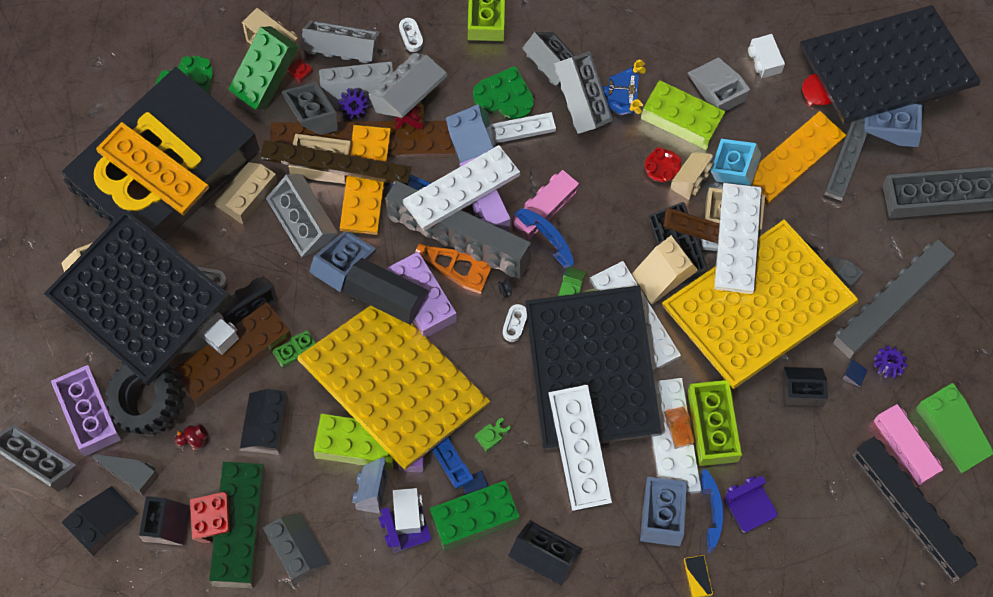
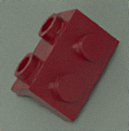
(414, 117)

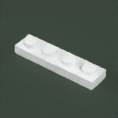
(523, 127)

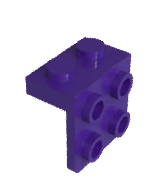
(750, 504)
(402, 541)

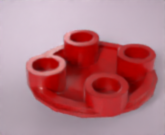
(814, 91)
(662, 165)

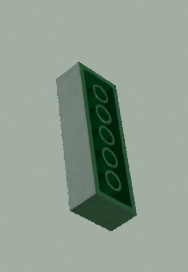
(236, 551)

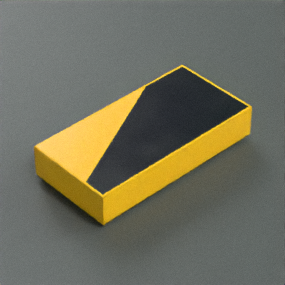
(698, 576)

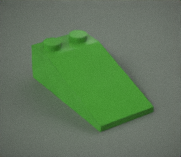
(955, 427)

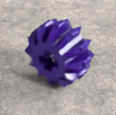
(360, 99)
(885, 356)

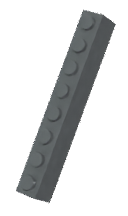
(893, 299)

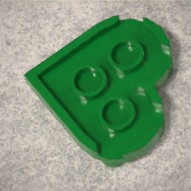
(197, 69)
(504, 94)

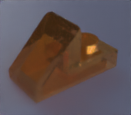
(679, 427)

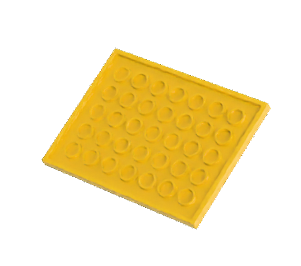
(789, 303)
(394, 383)

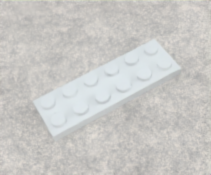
(461, 187)
(737, 238)
(660, 344)
(580, 447)
(671, 462)

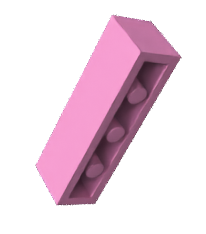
(547, 202)
(908, 445)

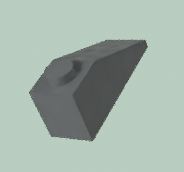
(130, 471)

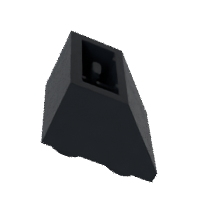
(805, 386)
(164, 521)

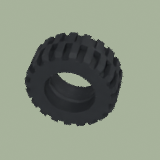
(163, 410)

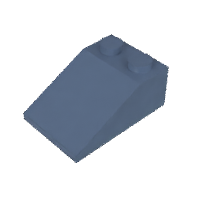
(897, 126)
(471, 132)
(338, 257)
(371, 486)
(663, 511)

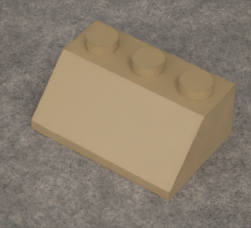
(324, 144)
(247, 191)

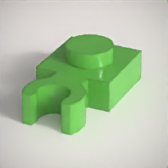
(490, 436)

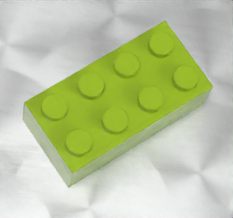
(486, 20)
(682, 114)
(714, 423)
(347, 442)

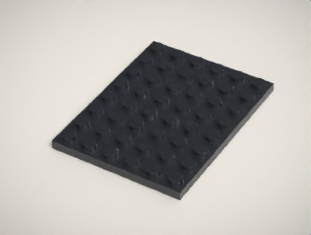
(889, 64)
(137, 296)
(600, 344)

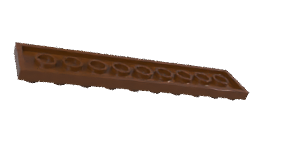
(408, 141)

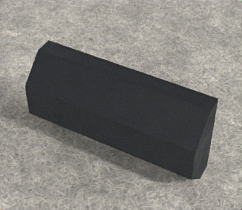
(687, 242)
(384, 290)

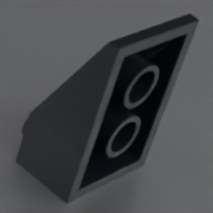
(99, 519)

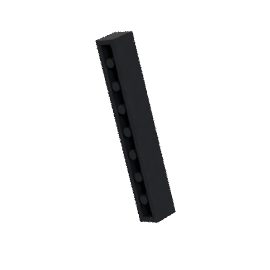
(914, 509)

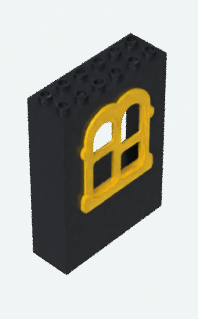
(188, 123)

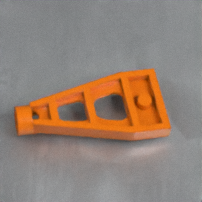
(473, 281)

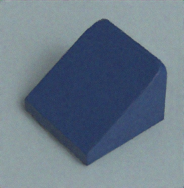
(855, 373)
(478, 483)

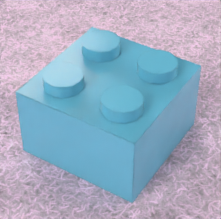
(736, 162)

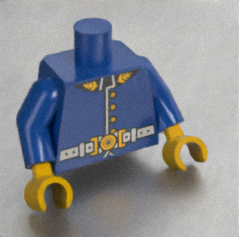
(623, 90)

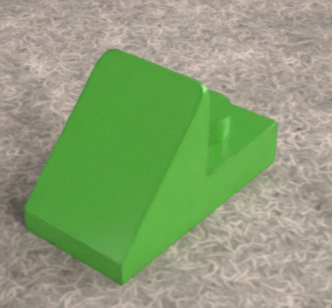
(572, 282)

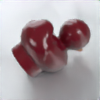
(193, 435)

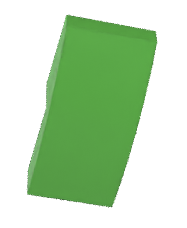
(290, 351)

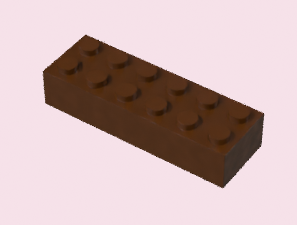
(210, 372)

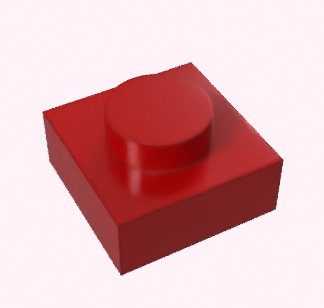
(300, 70)

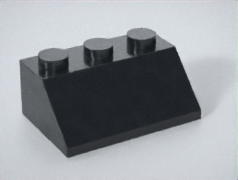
(248, 299)
(264, 421)
(545, 552)

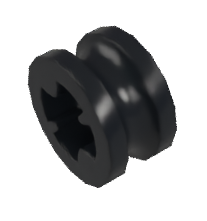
(504, 288)

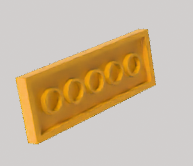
(796, 156)
(152, 168)
(364, 196)

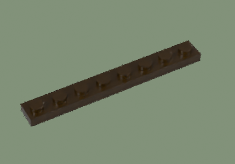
(335, 163)

